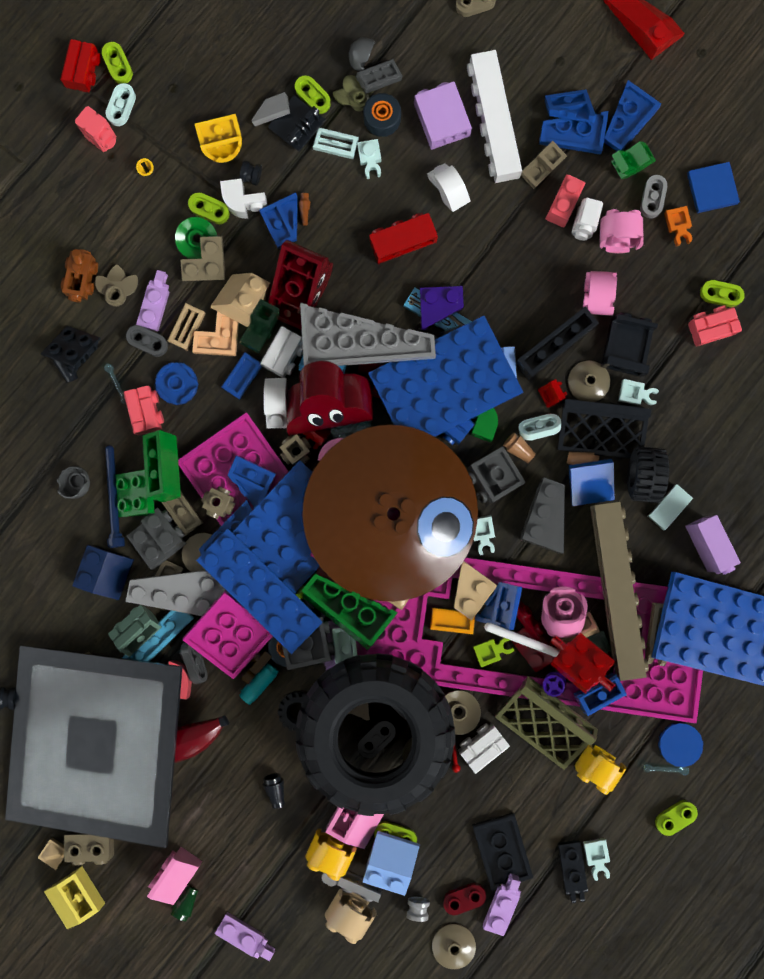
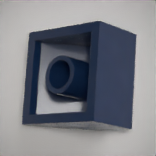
(103, 572)

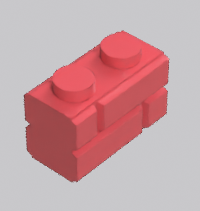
(96, 129)
(565, 200)
(714, 326)
(143, 410)

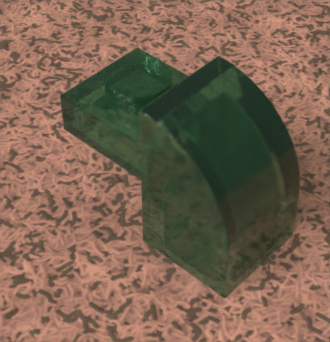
(261, 326)

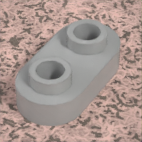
(653, 198)

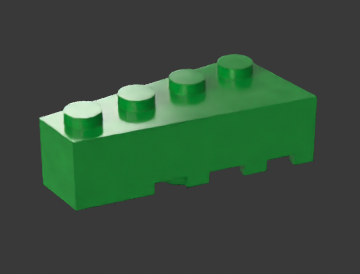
(352, 613)

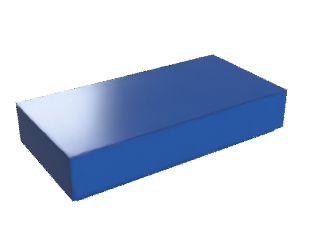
(242, 375)

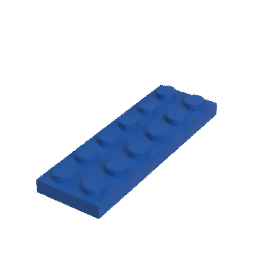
(259, 591)

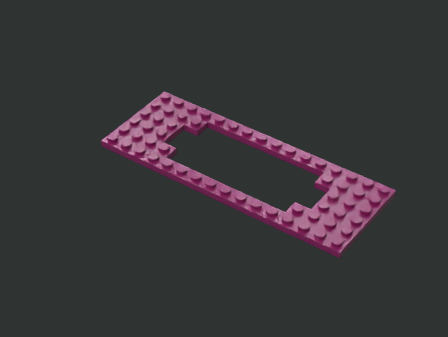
(666, 693)

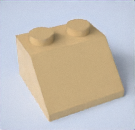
(241, 296)

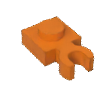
(678, 222)

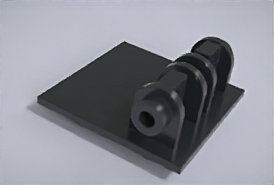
(299, 125)
(71, 348)

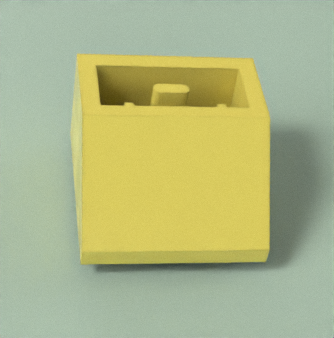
(75, 898)

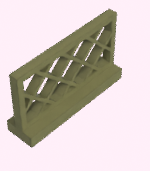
(561, 714)

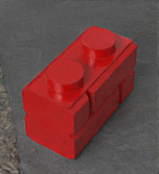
(80, 66)

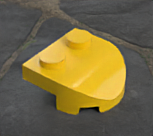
(220, 138)

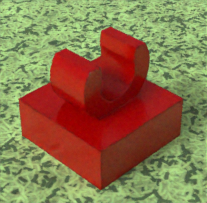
(552, 393)
(318, 436)

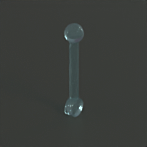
(109, 368)
(683, 770)

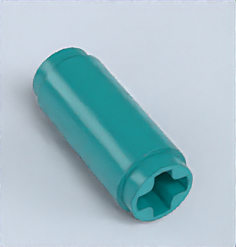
(259, 683)

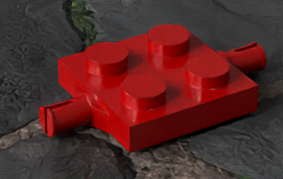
(582, 663)

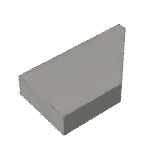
(272, 109)

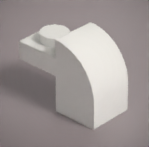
(450, 186)
(236, 200)
(275, 402)

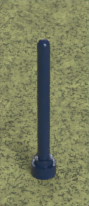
(115, 538)

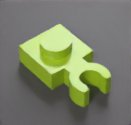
(489, 652)

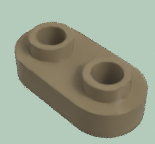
(474, 7)

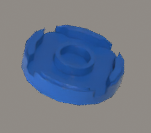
(176, 383)
(680, 744)

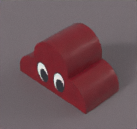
(298, 279)
(327, 399)

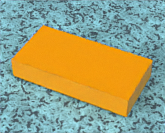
(451, 621)

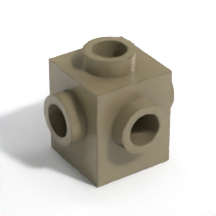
(290, 444)
(226, 502)

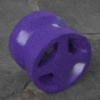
(551, 687)

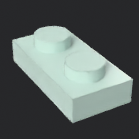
(343, 645)

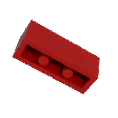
(403, 237)

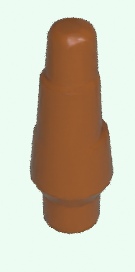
(304, 205)

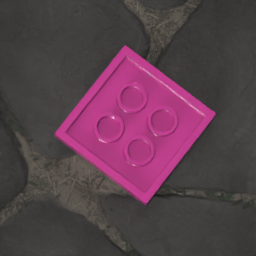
(227, 635)

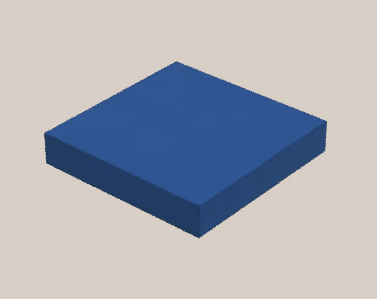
(713, 187)
(591, 482)

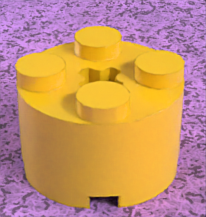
(600, 768)
(329, 855)

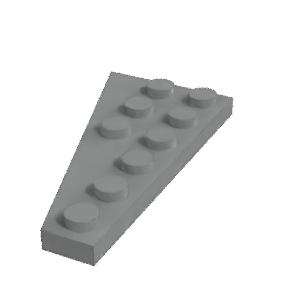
(357, 340)
(178, 592)

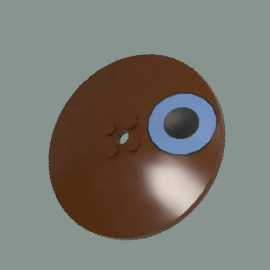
(350, 503)

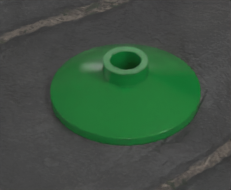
(185, 236)

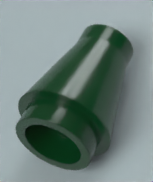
(184, 904)

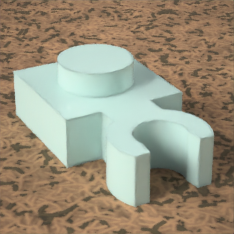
(370, 155)
(634, 392)
(483, 532)
(597, 854)

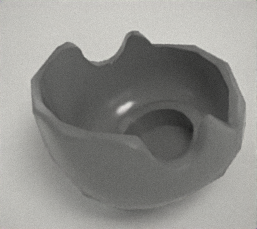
(360, 52)
(73, 482)

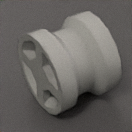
(418, 909)

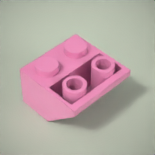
(351, 827)
(176, 875)

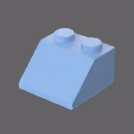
(391, 863)

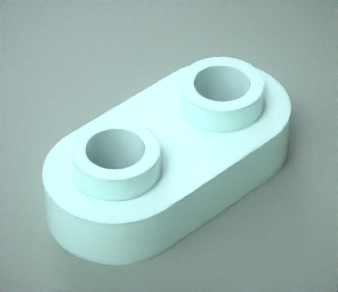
(120, 106)
(540, 427)

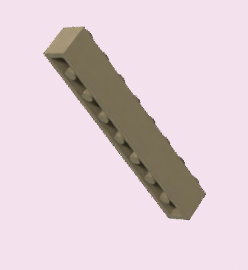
(618, 591)

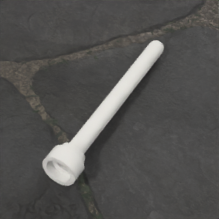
(521, 639)

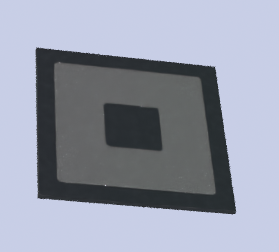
(94, 744)

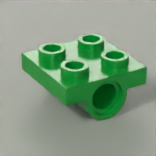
(132, 495)

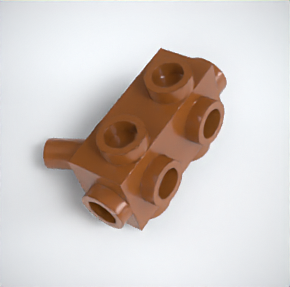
(79, 271)

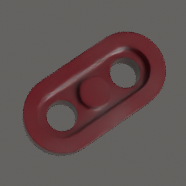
(463, 897)

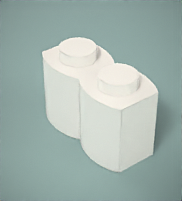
(587, 219)

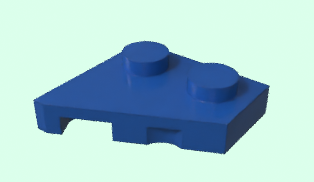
(571, 105)
(282, 219)
(251, 479)
(502, 606)

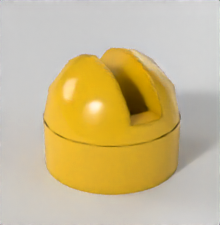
(141, 170)

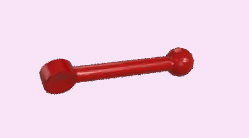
(456, 768)

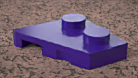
(439, 303)

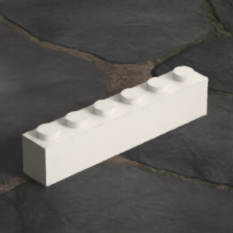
(495, 116)

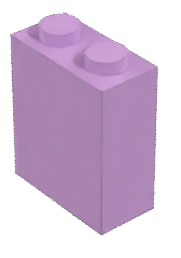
(442, 115)
(713, 545)

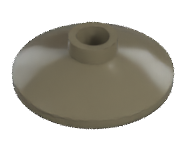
(581, 388)
(470, 711)
(450, 936)

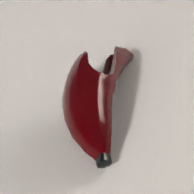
(197, 737)

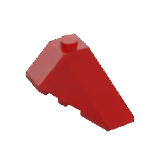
(646, 24)

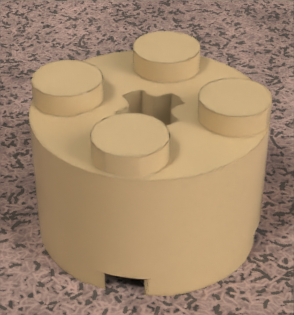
(349, 916)

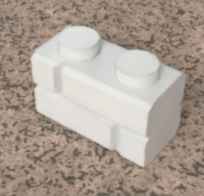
(283, 352)
(483, 747)

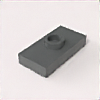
(379, 76)

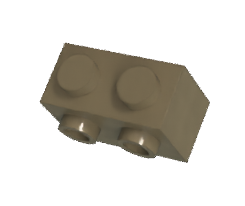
(87, 848)

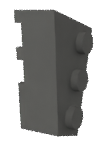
(546, 517)

